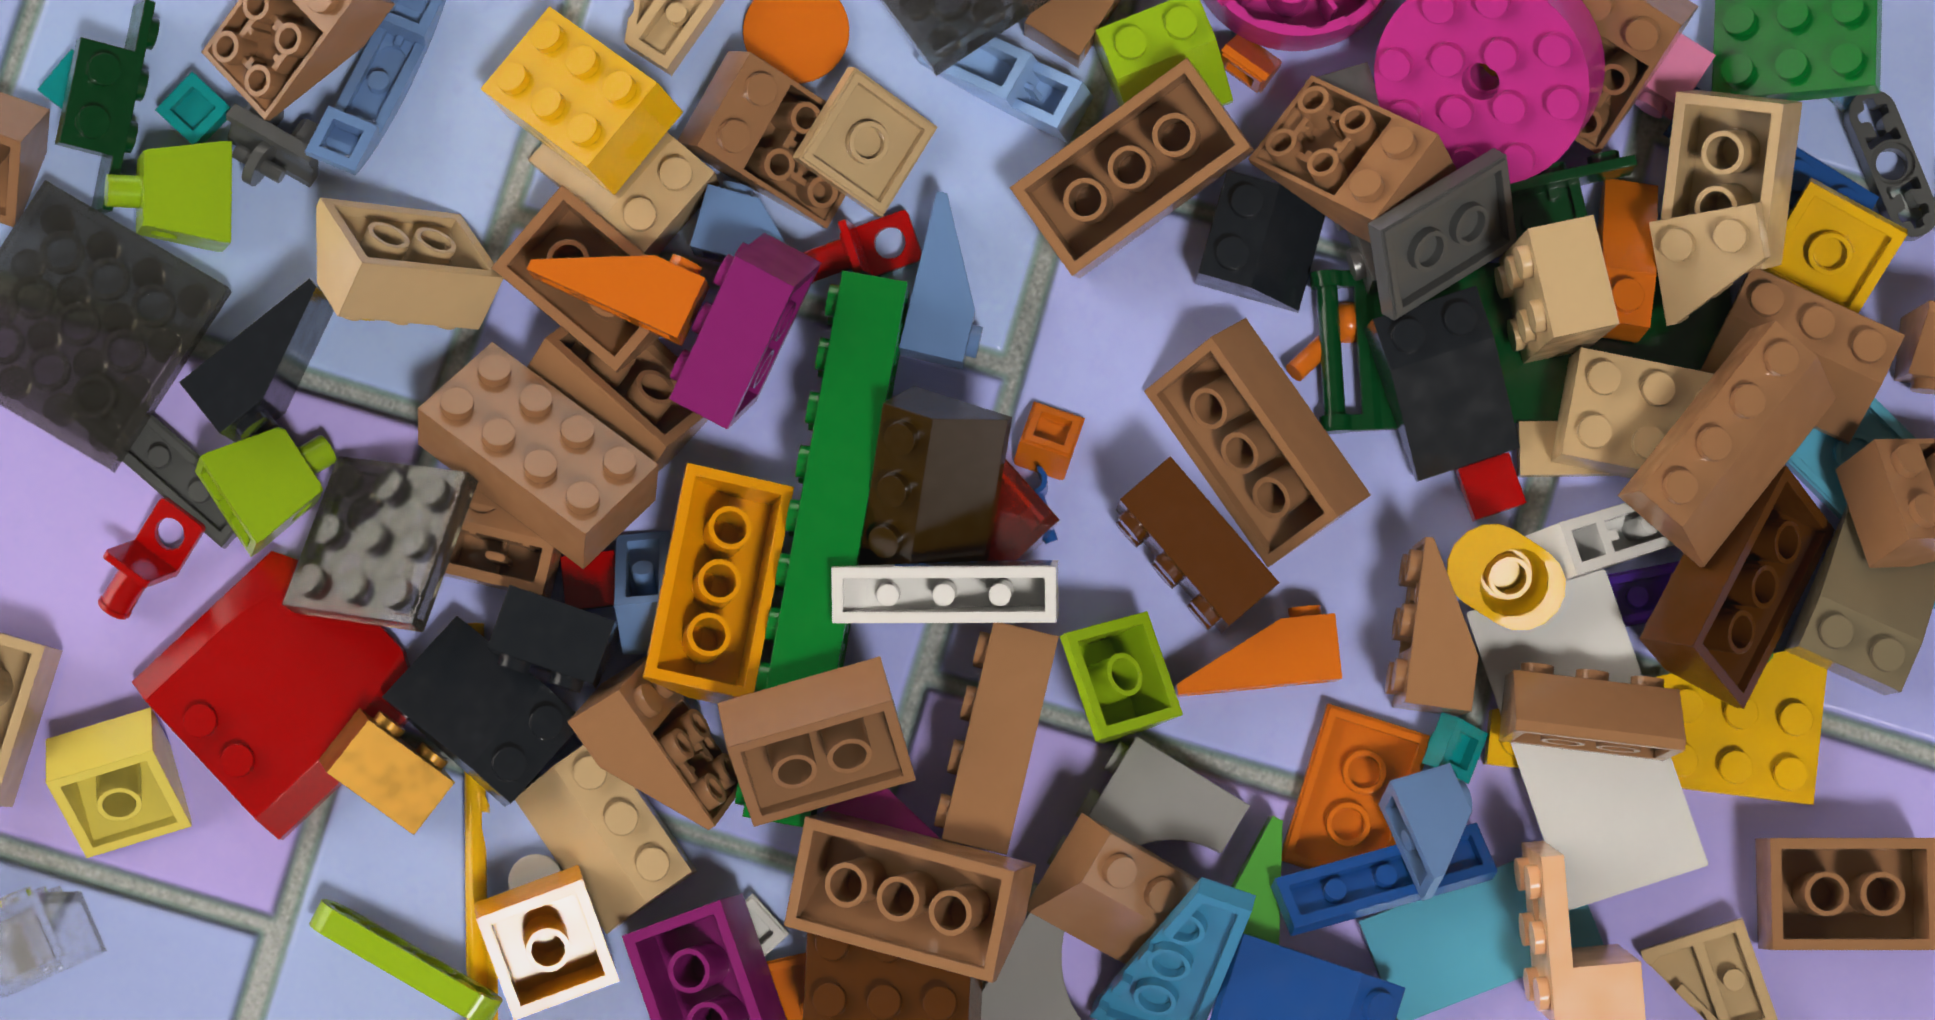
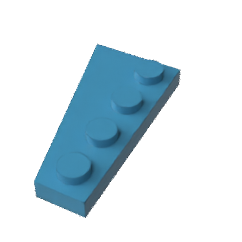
(1182, 961)

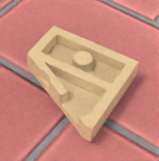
(1705, 254)

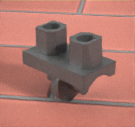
(269, 149)

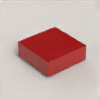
(1490, 486)
(590, 586)

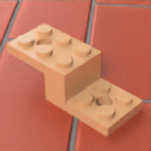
(1565, 980)

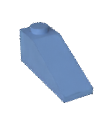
(941, 305)

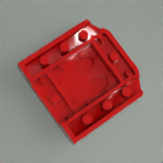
(270, 692)

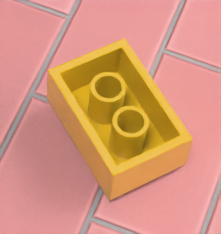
(582, 100)

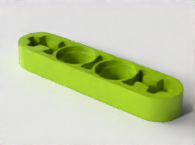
(405, 961)

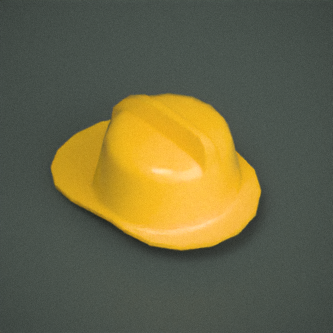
(1506, 577)

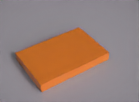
(1343, 785)

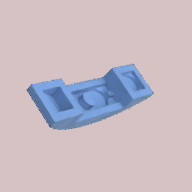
(376, 86)

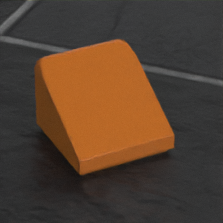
(1249, 63)
(1048, 440)

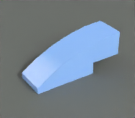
(1022, 87)

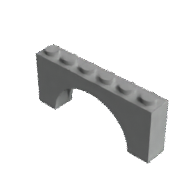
(1144, 801)

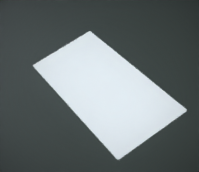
(1608, 814)

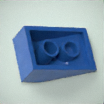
(1289, 985)

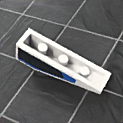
(947, 592)

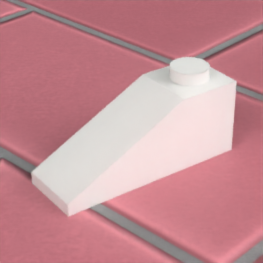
(1599, 540)

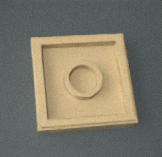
(864, 142)

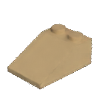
(650, 203)

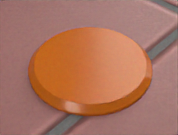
(797, 35)

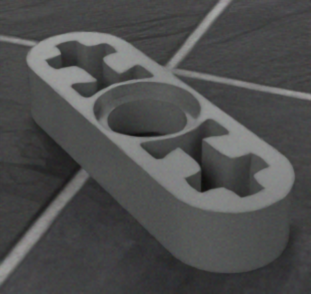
(1861, 134)

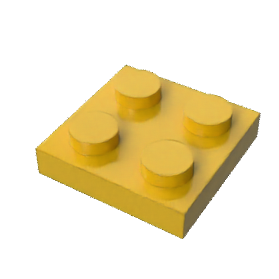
(1836, 246)

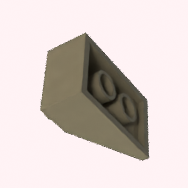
(1864, 618)

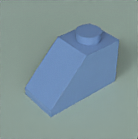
(728, 219)
(637, 586)
(1427, 822)

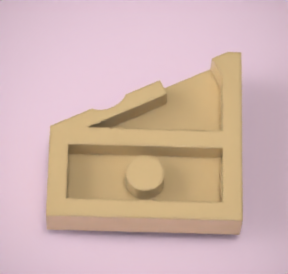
(667, 29)
(1714, 972)

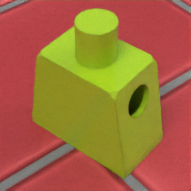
(179, 194)
(265, 483)

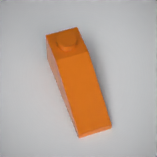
(1629, 253)
(638, 289)
(1281, 655)

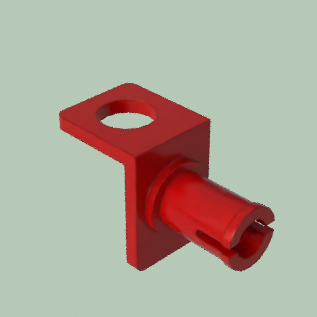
(858, 250)
(147, 559)

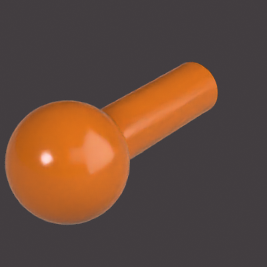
(1310, 356)

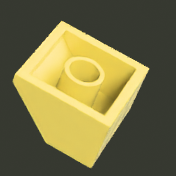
(116, 782)

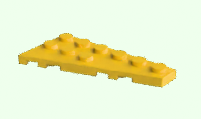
(1734, 751)

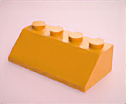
(717, 584)

